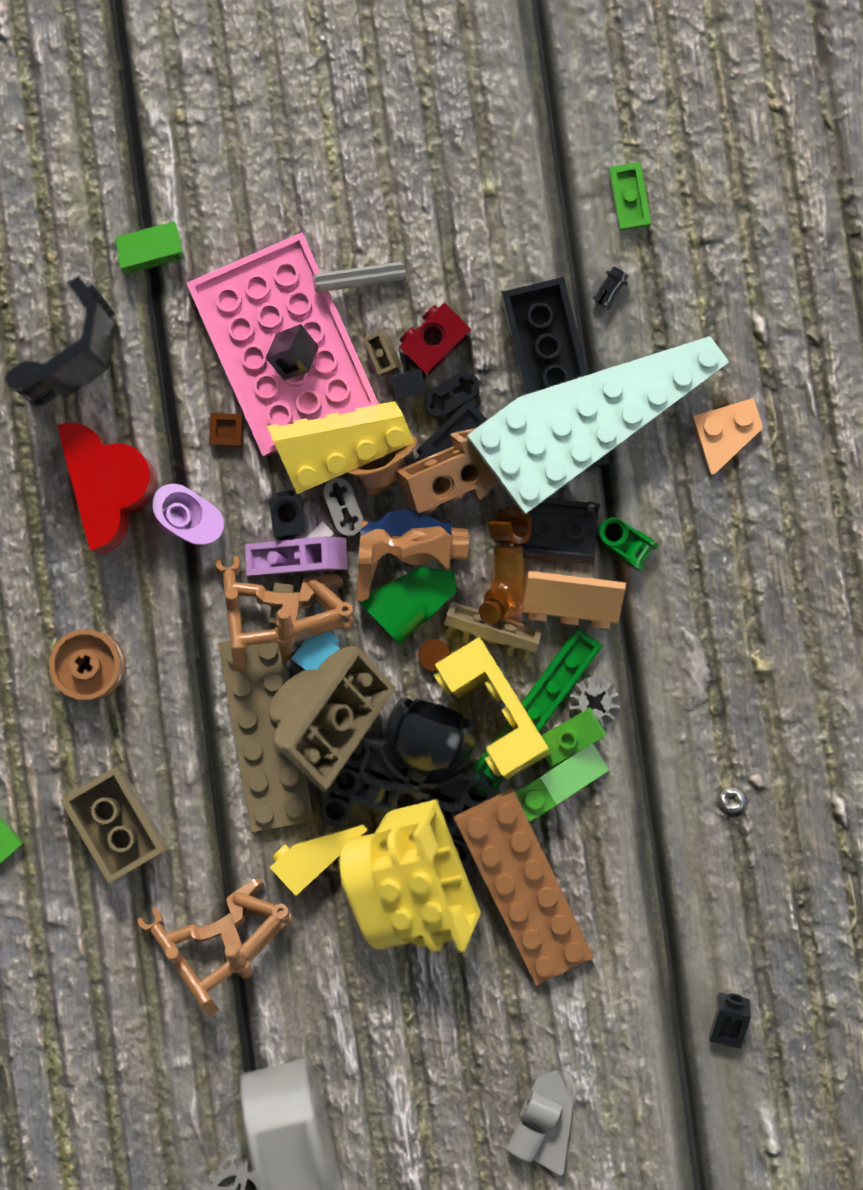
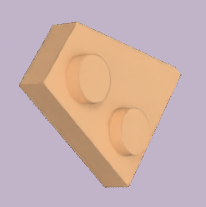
(726, 432)

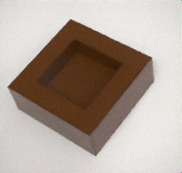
(226, 429)

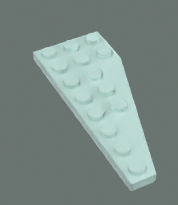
(566, 428)

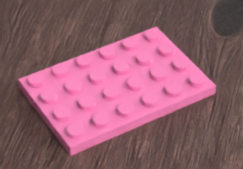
(245, 310)

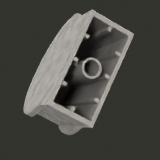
(289, 1128)

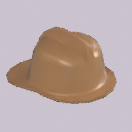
(382, 473)

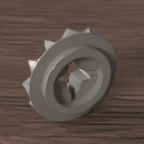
(593, 687)

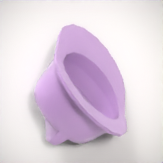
(186, 515)

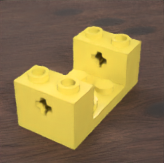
(472, 667)

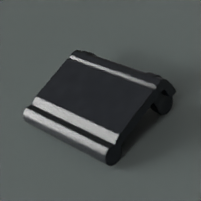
(563, 531)

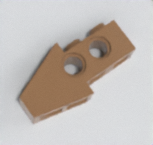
(448, 464)

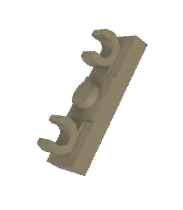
(502, 632)

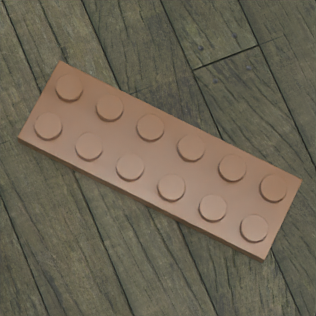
(523, 886)

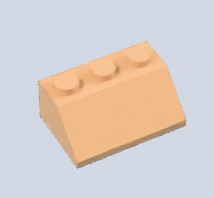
(572, 599)

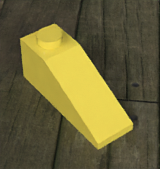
(308, 858)

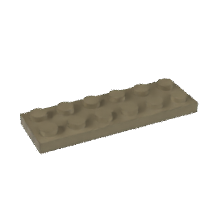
(272, 783)

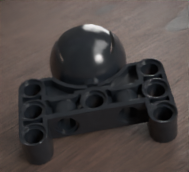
(418, 759)

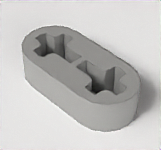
(336, 510)

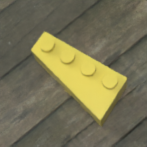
(339, 443)

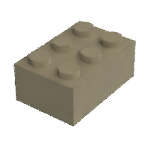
(114, 823)

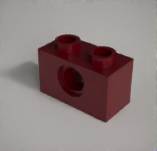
(428, 357)

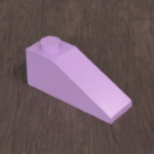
(296, 556)

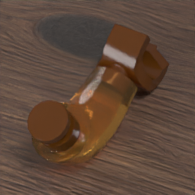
(509, 567)

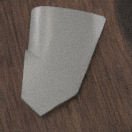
(544, 1123)

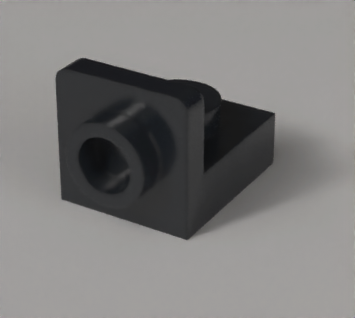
(730, 1020)

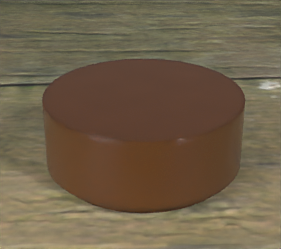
(432, 653)

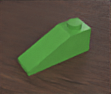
(560, 782)

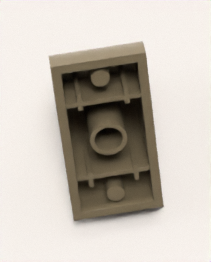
(328, 712)

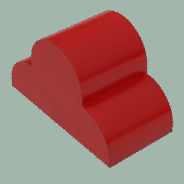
(106, 484)

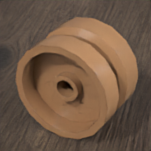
(68, 661)

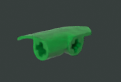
(410, 600)

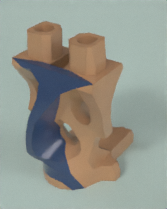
(412, 539)

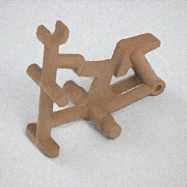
(288, 627)
(237, 955)

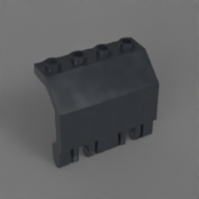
(77, 362)

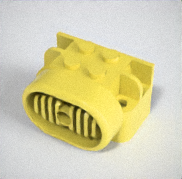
(409, 882)

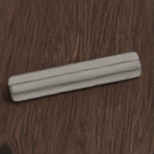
(359, 277)

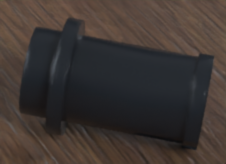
(611, 287)

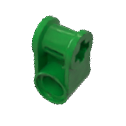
(627, 544)

